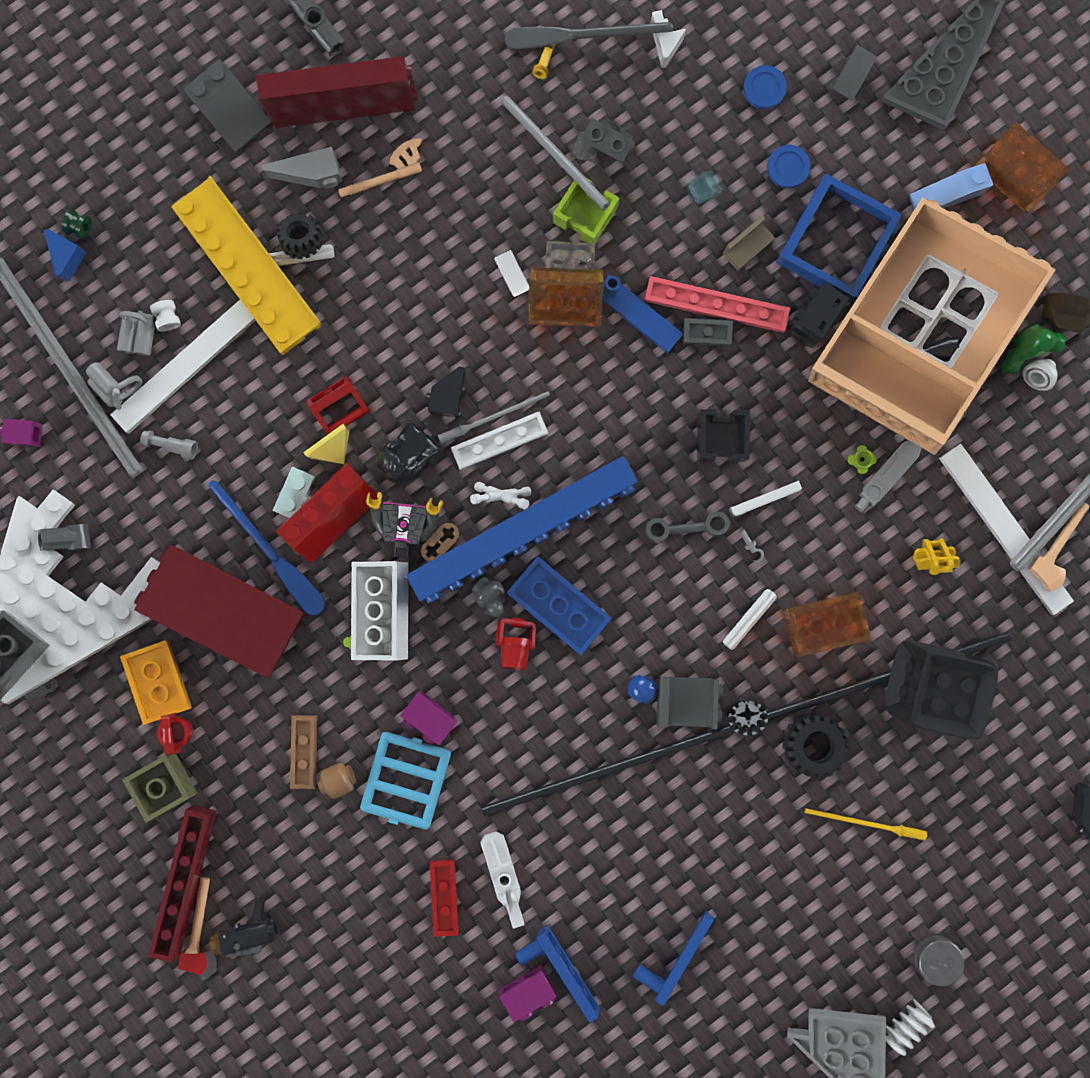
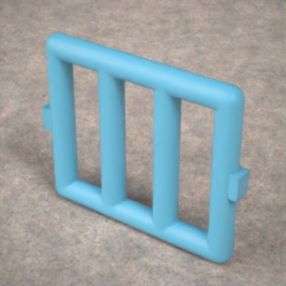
(375, 784)

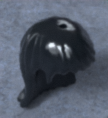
(406, 454)

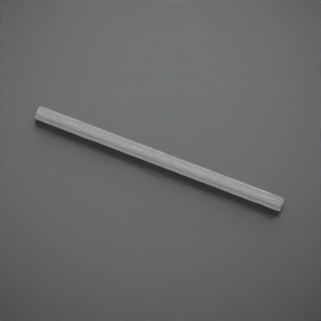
(68, 370)

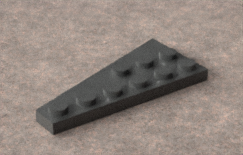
(940, 75)

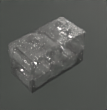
(570, 254)

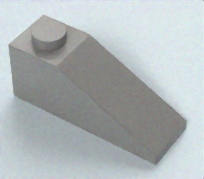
(310, 169)

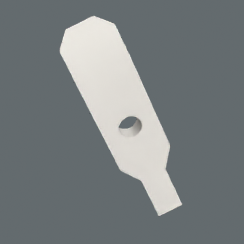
(500, 865)

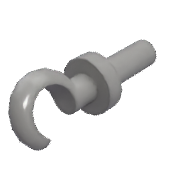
(751, 545)

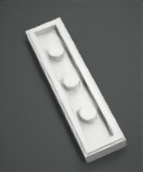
(499, 440)

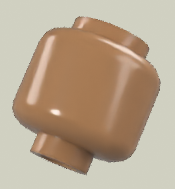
(337, 780)

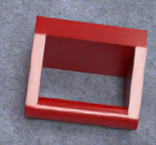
(331, 395)

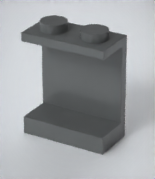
(688, 702)

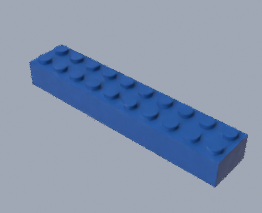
(522, 529)

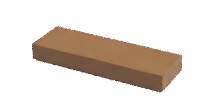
(303, 751)

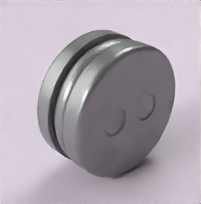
(939, 960)

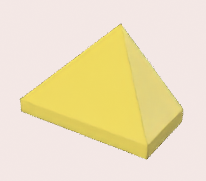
(331, 447)

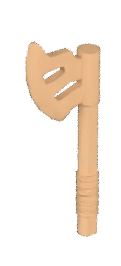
(401, 172)

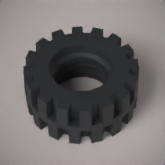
(297, 225)

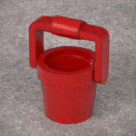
(514, 649)
(174, 733)

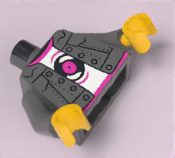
(403, 522)

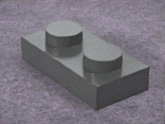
(707, 332)

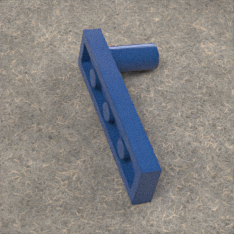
(639, 314)
(548, 944)
(665, 987)

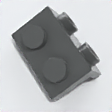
(607, 140)

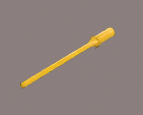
(900, 830)

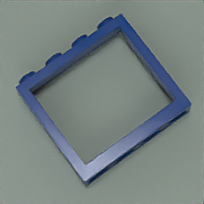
(858, 199)

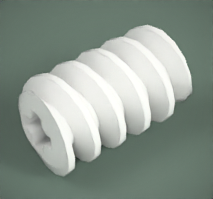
(908, 1028)

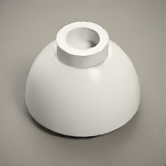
(1041, 374)

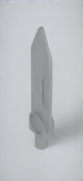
(888, 474)

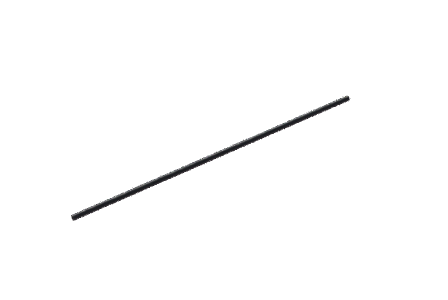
(716, 733)

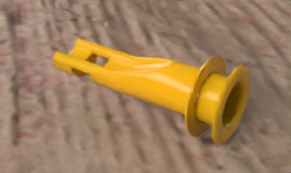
(540, 70)

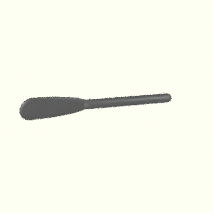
(536, 37)

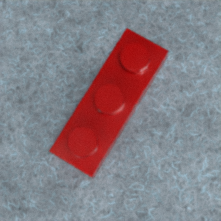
(444, 897)

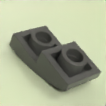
(854, 72)

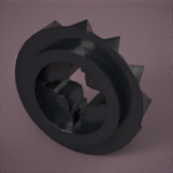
(758, 718)

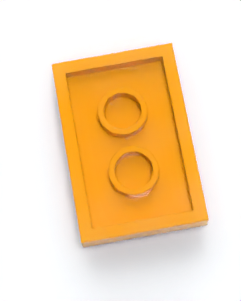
(155, 681)

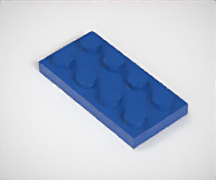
(559, 605)

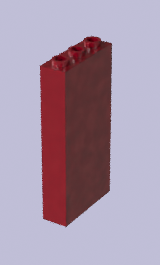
(337, 92)
(218, 611)

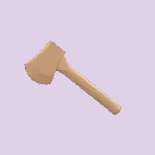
(1043, 567)

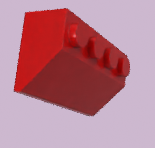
(327, 513)

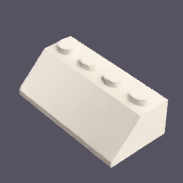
(379, 611)

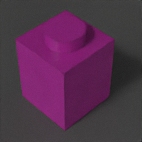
(21, 433)

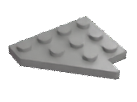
(844, 1043)

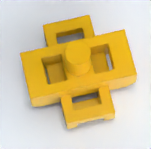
(936, 560)

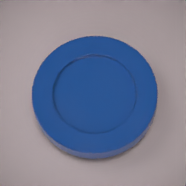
(764, 87)
(788, 166)

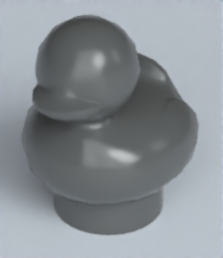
(486, 595)

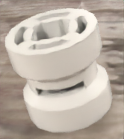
(165, 316)

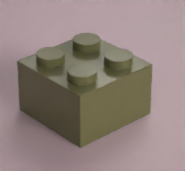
(159, 786)

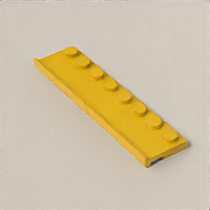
(246, 266)

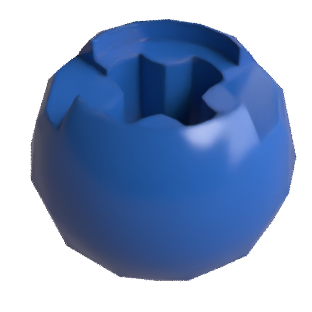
(642, 689)

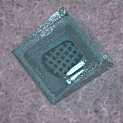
(704, 187)

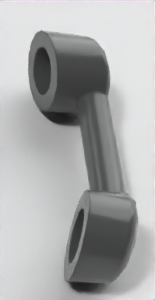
(715, 525)

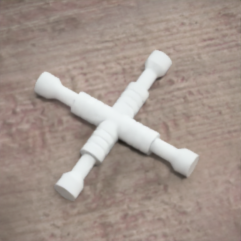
(494, 494)

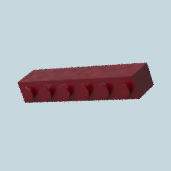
(182, 883)

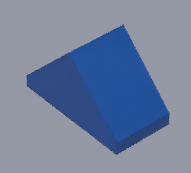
(64, 255)

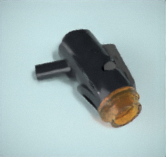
(245, 938)

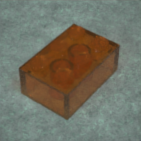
(1022, 167)
(565, 296)
(826, 624)

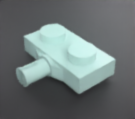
(294, 492)

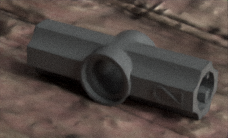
(323, 30)

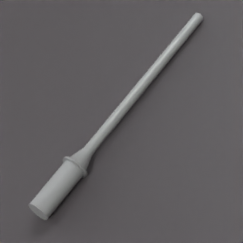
(462, 429)

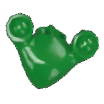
(1031, 344)

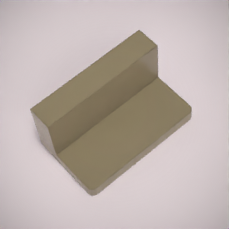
(748, 244)

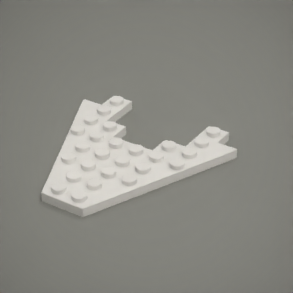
(50, 610)

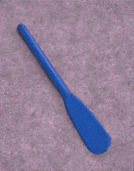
(295, 582)

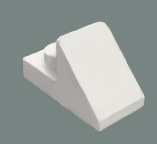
(667, 42)

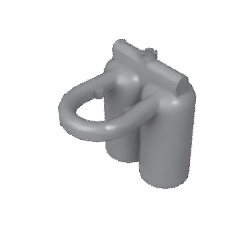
(136, 333)
(108, 387)

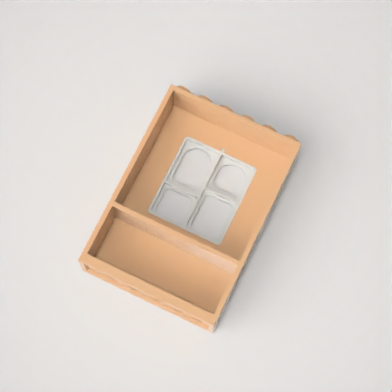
(897, 378)

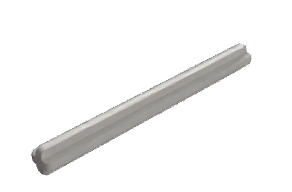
(1051, 526)

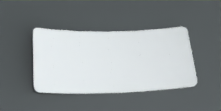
(512, 273)

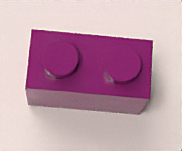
(428, 718)
(528, 994)

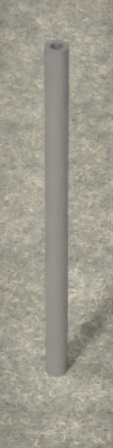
(581, 180)

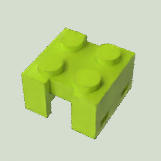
(583, 214)

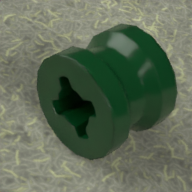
(76, 224)

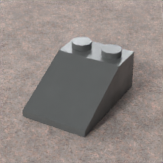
(227, 105)

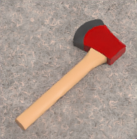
(193, 960)

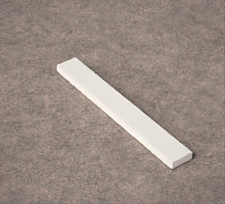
(183, 367)
(999, 520)

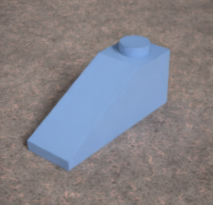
(956, 188)

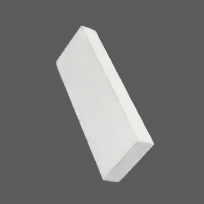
(764, 499)

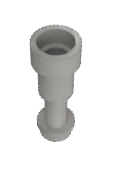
(186, 447)

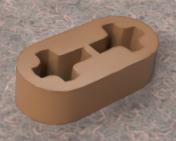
(436, 537)

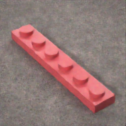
(717, 304)

